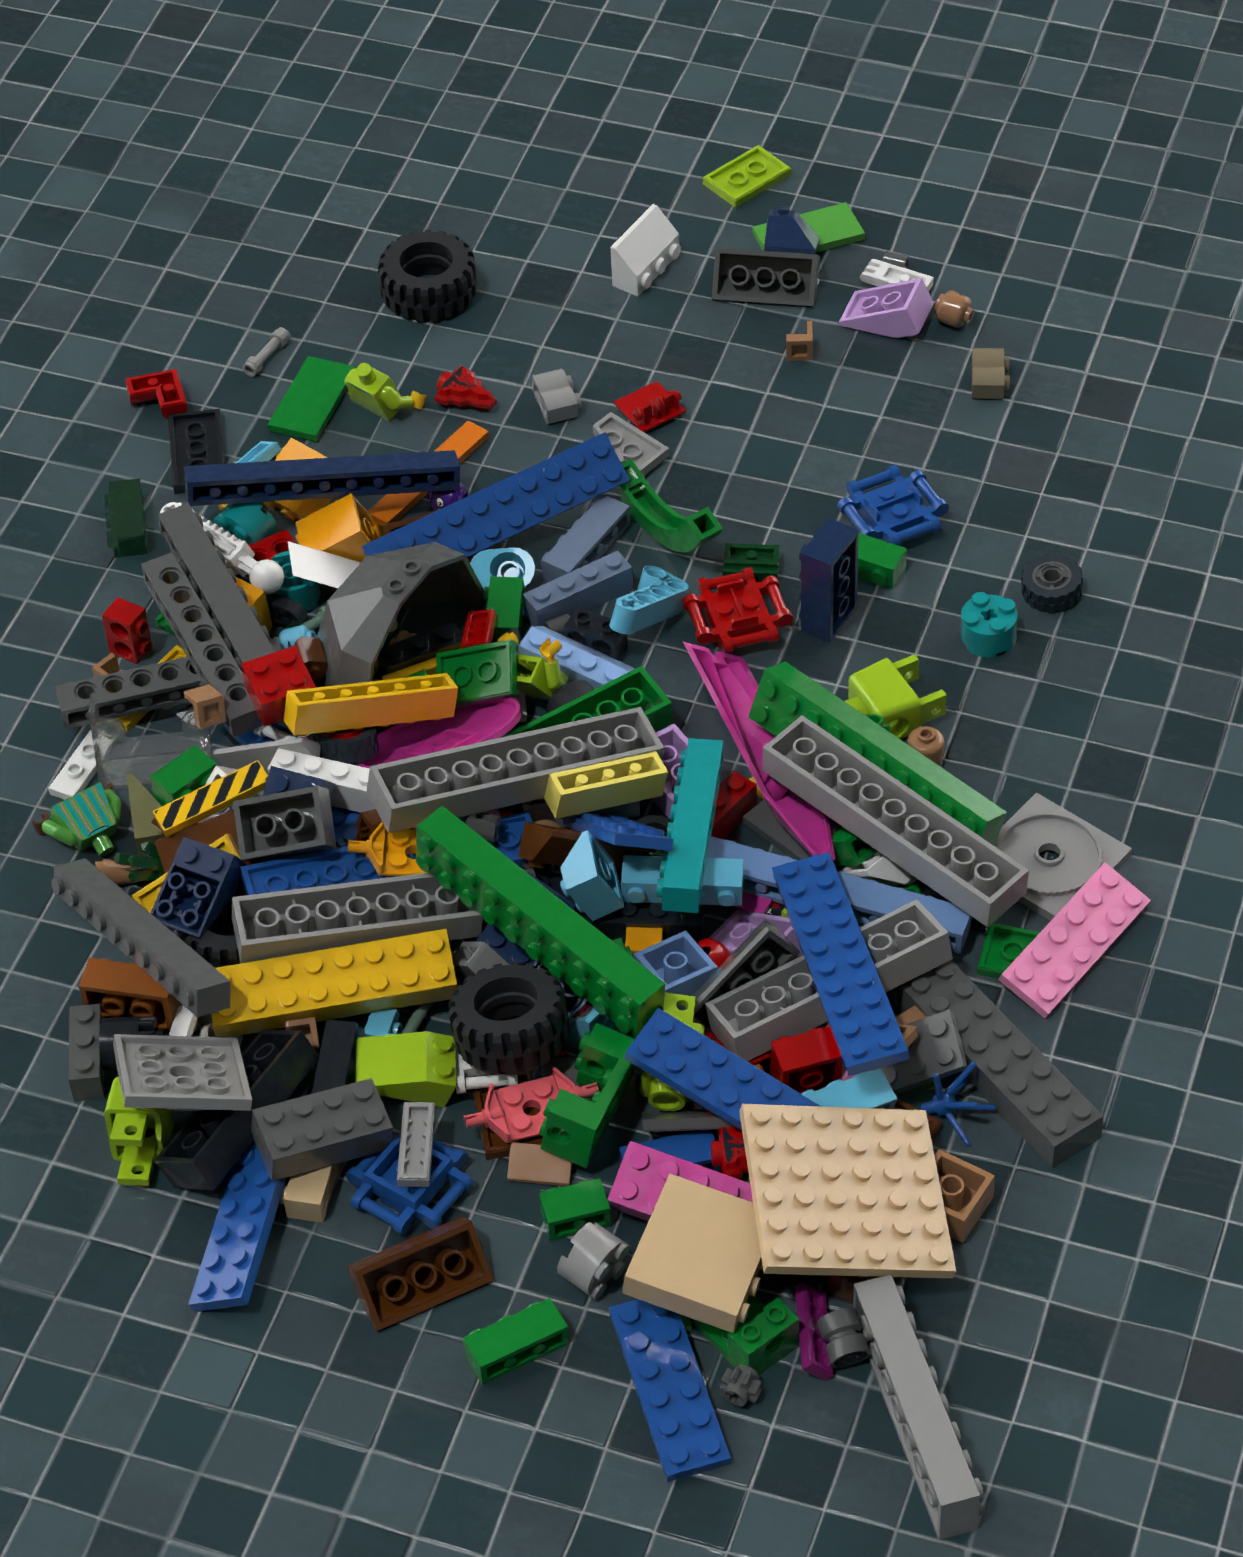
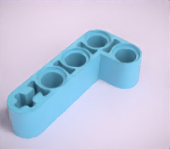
(655, 600)

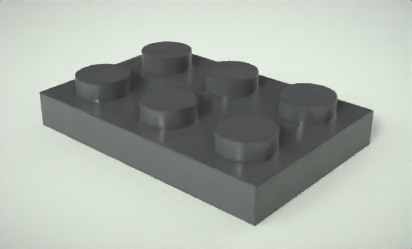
(933, 1051)

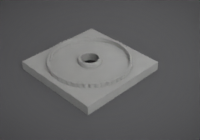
(1080, 846)
(181, 1072)

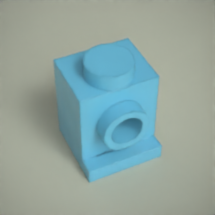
(383, 1023)

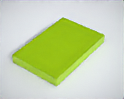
(747, 176)

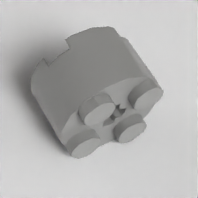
(593, 1259)

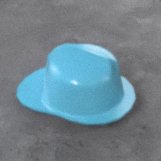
(503, 563)

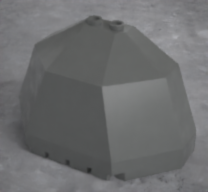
(372, 595)

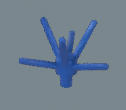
(945, 1102)

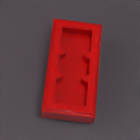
(478, 628)

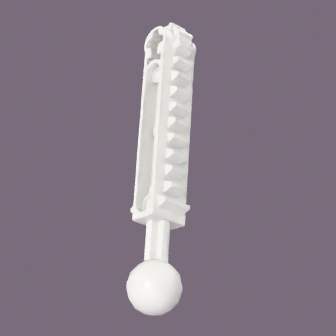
(239, 557)

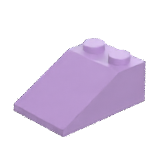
(889, 309)
(742, 923)

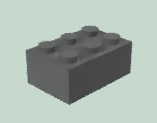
(284, 824)

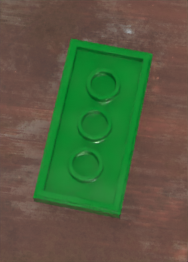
(311, 399)

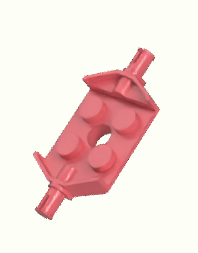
(505, 1106)

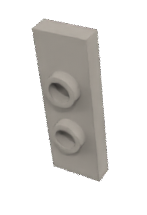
(416, 1144)

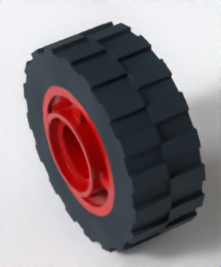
(348, 745)

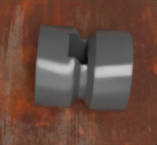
(842, 1333)

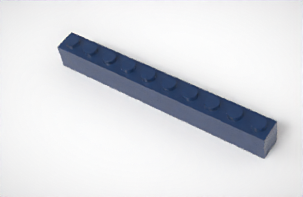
(321, 478)

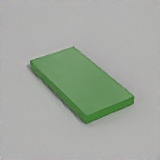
(833, 225)

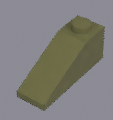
(142, 808)

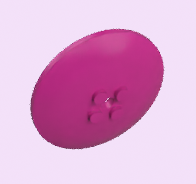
(468, 726)

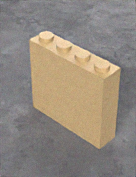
(698, 1255)

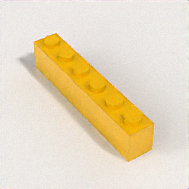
(370, 704)

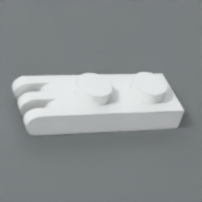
(883, 273)

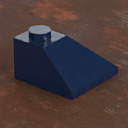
(789, 233)

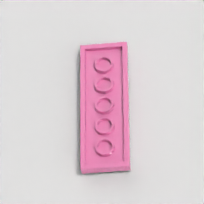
(1074, 940)

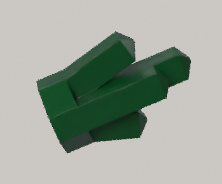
(152, 864)

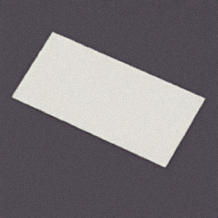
(320, 565)

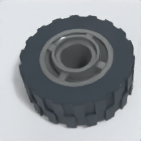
(1052, 583)

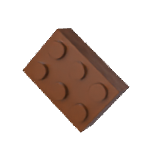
(126, 992)

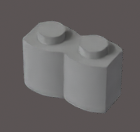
(556, 396)

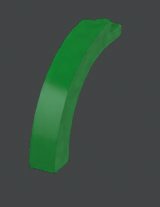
(660, 520)

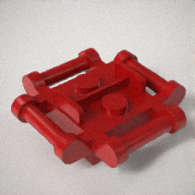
(737, 610)

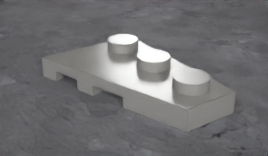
(631, 443)

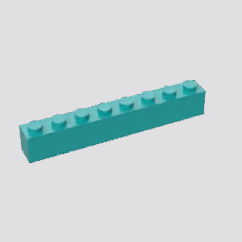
(691, 825)

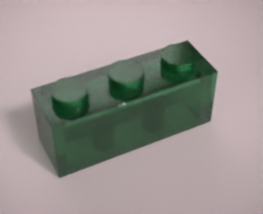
(126, 518)

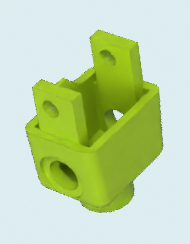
(886, 692)
(658, 1093)
(126, 1136)

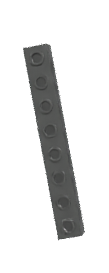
(201, 639)
(129, 690)

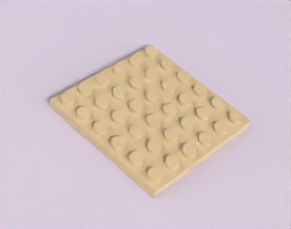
(846, 1191)

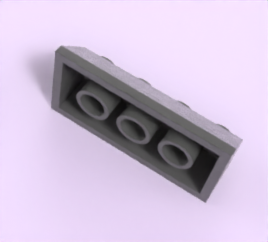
(765, 276)
(757, 955)

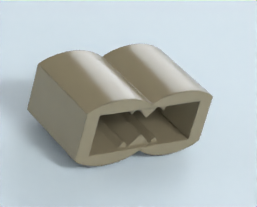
(989, 373)

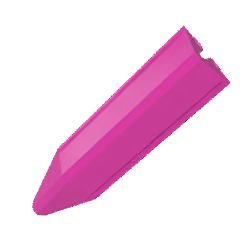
(733, 693)

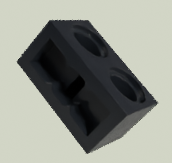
(595, 632)

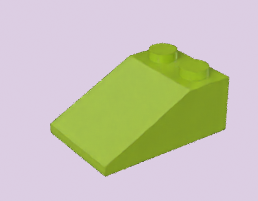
(409, 1065)

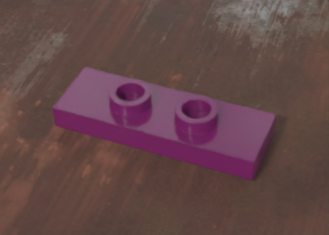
(810, 1308)

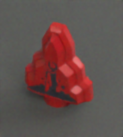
(463, 390)
(729, 1152)

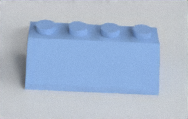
(574, 658)

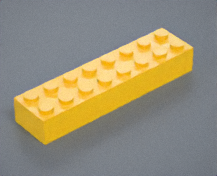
(337, 982)

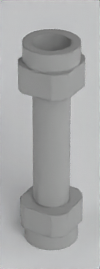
(254, 365)

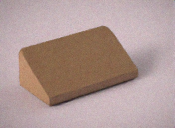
(537, 1166)

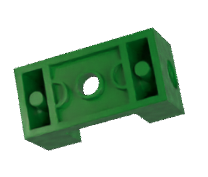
(575, 1124)
(761, 1340)

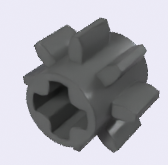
(741, 1385)

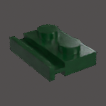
(761, 558)

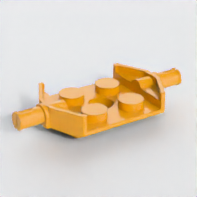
(389, 851)

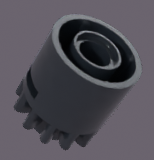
(123, 1025)

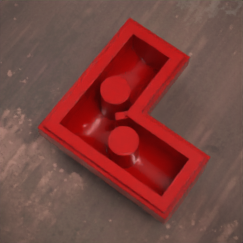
(159, 386)

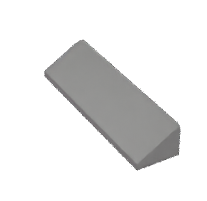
(240, 756)

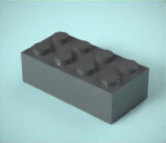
(321, 1129)

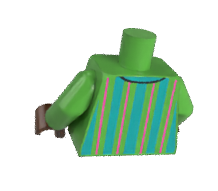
(84, 819)

